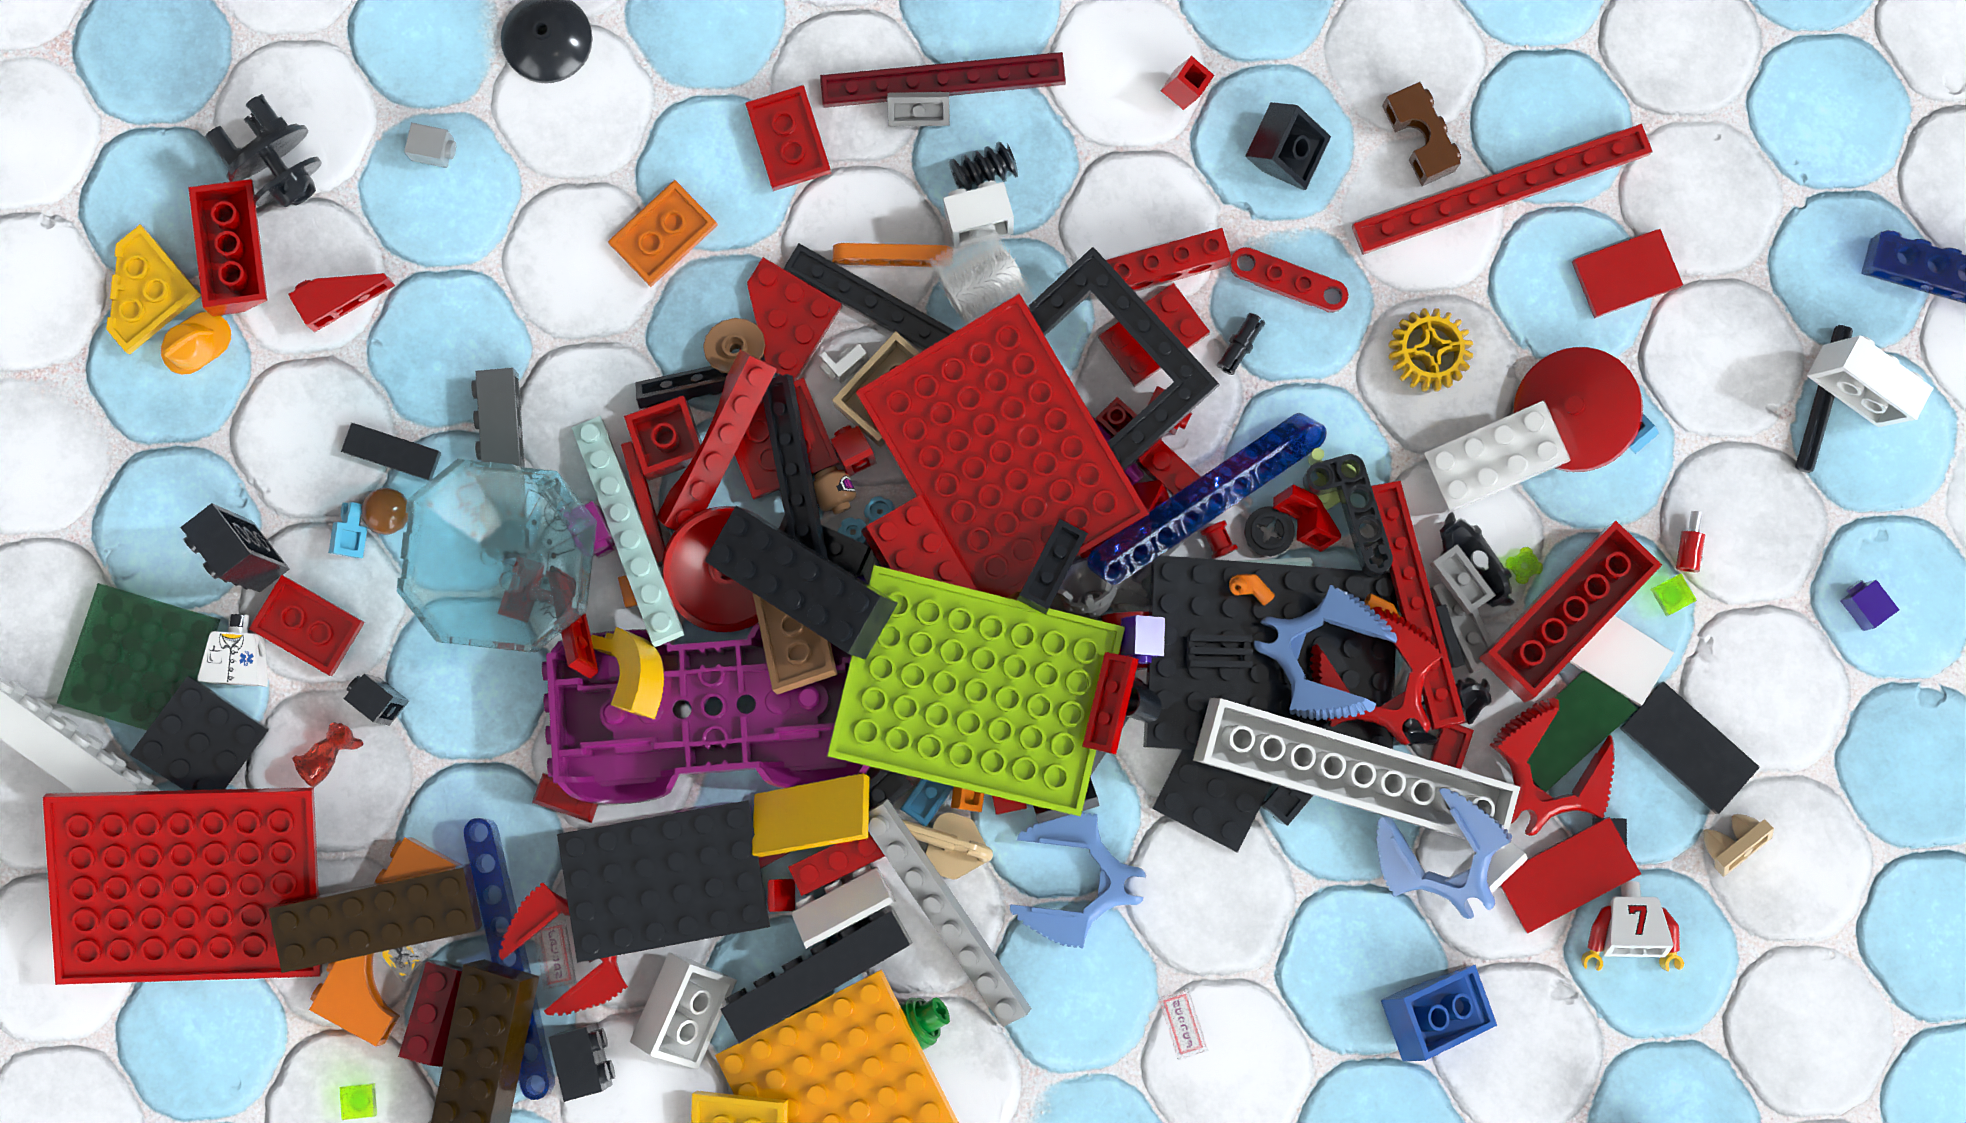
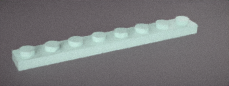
(628, 532)

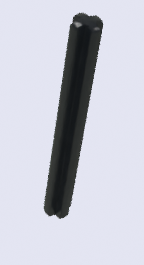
(1818, 416)

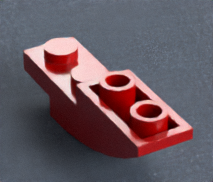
(1160, 460)

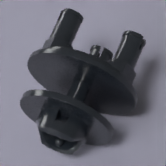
(272, 142)

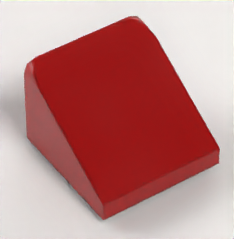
(781, 895)

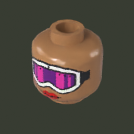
(834, 490)

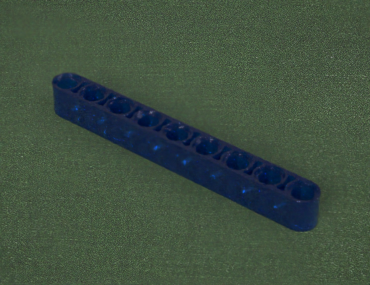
(1206, 498)
(490, 914)

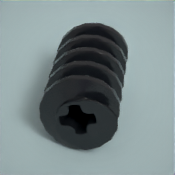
(983, 167)

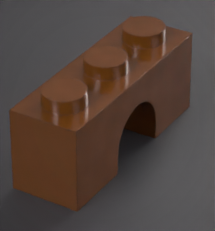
(1414, 109)

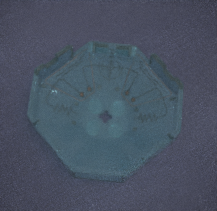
(457, 549)

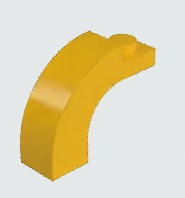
(640, 675)

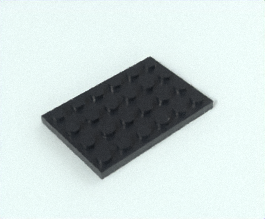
(662, 881)

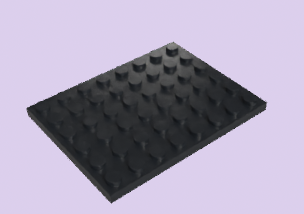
(1198, 600)

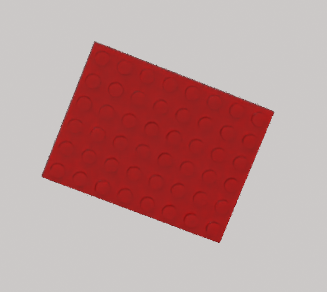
(1000, 446)
(175, 882)

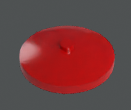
(1590, 402)
(699, 589)

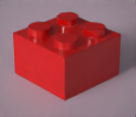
(664, 437)

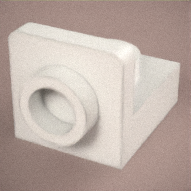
(849, 362)

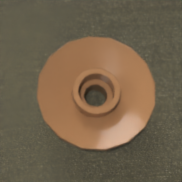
(732, 335)

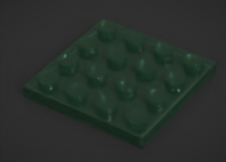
(133, 656)

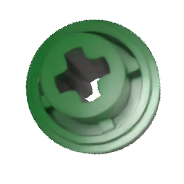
(925, 1019)

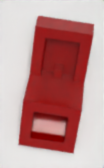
(1314, 523)

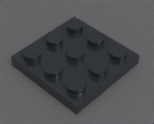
(199, 739)
(1211, 800)

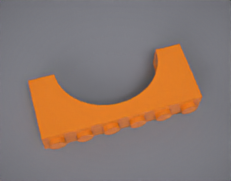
(350, 991)

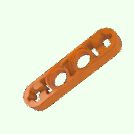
(889, 254)

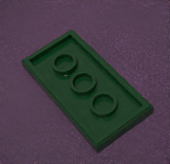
(1585, 717)

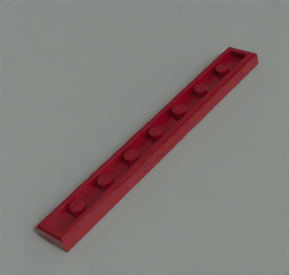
(954, 77)

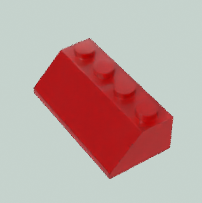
(228, 247)

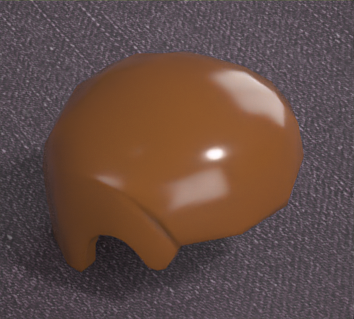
(385, 511)

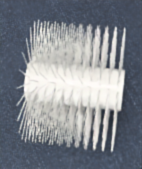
(982, 279)

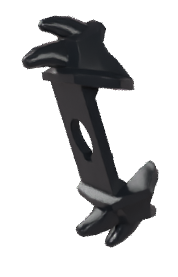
(1470, 540)
(1472, 698)

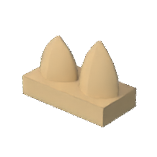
(1727, 852)

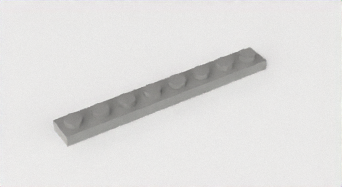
(946, 914)

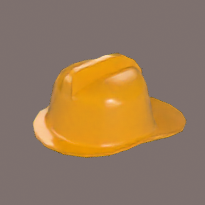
(195, 343)

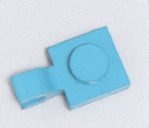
(347, 536)

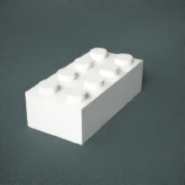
(1497, 456)

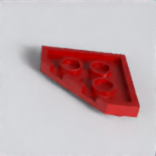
(790, 316)

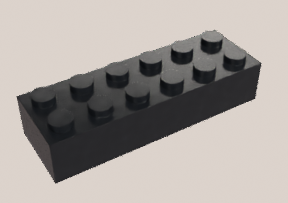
(801, 582)
(816, 976)

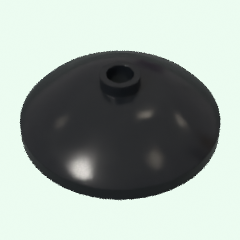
(551, 55)

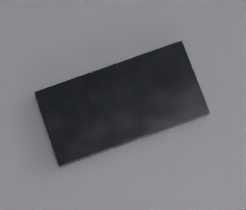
(1690, 747)

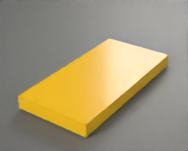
(811, 815)

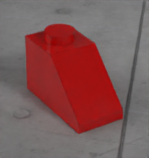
(853, 449)

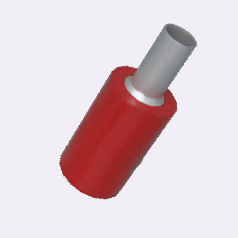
(1691, 546)

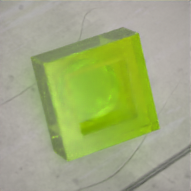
(1673, 594)
(358, 1101)

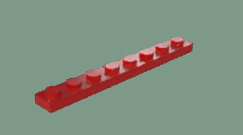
(1417, 603)

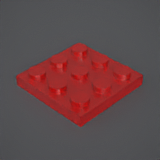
(756, 452)

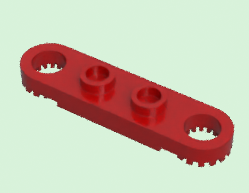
(1289, 279)

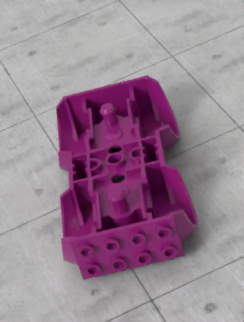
(631, 759)

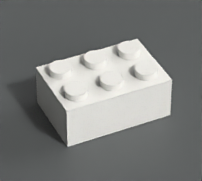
(1870, 381)

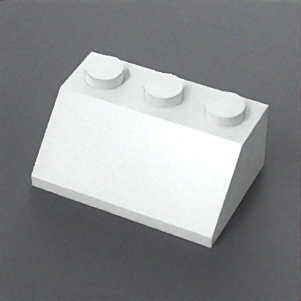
(841, 905)
(682, 1011)

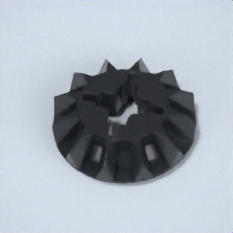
(1283, 527)

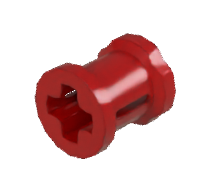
(1218, 539)

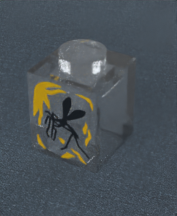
(406, 961)

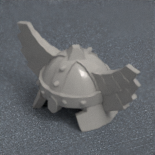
(1091, 596)

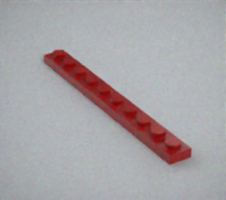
(1502, 189)

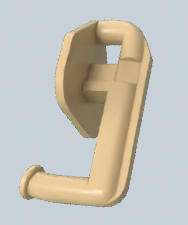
(952, 844)

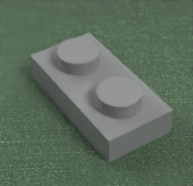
(918, 109)
(1462, 579)

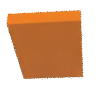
(662, 233)

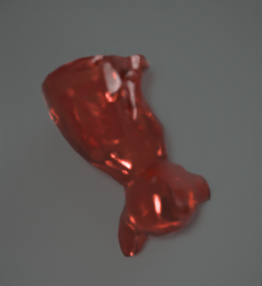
(320, 758)

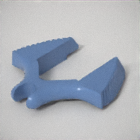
(1309, 697)
(1406, 874)
(1073, 926)

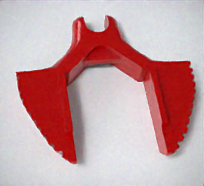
(1418, 654)
(1517, 744)
(535, 914)

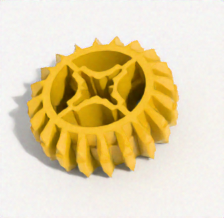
(1455, 344)

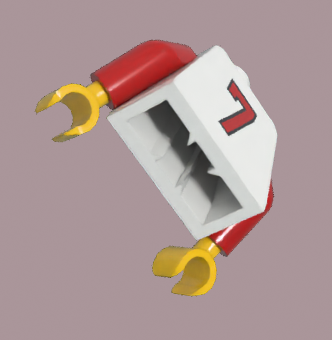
(1634, 929)

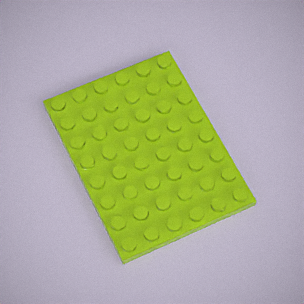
(976, 693)

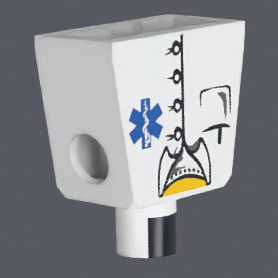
(235, 656)

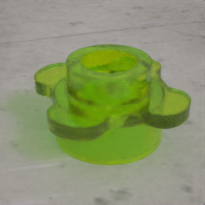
(1525, 556)

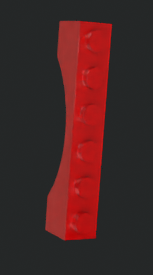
(738, 403)

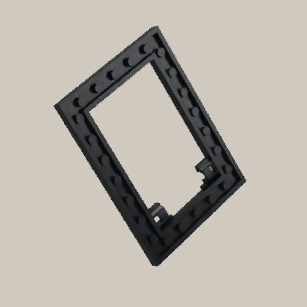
(1190, 378)

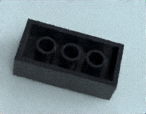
(233, 548)

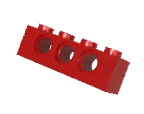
(1173, 260)

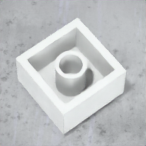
(975, 209)

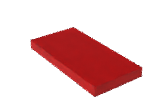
(1569, 875)

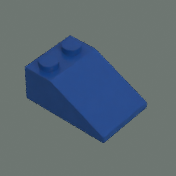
(1438, 1014)

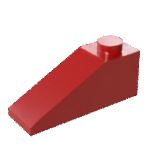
(331, 298)

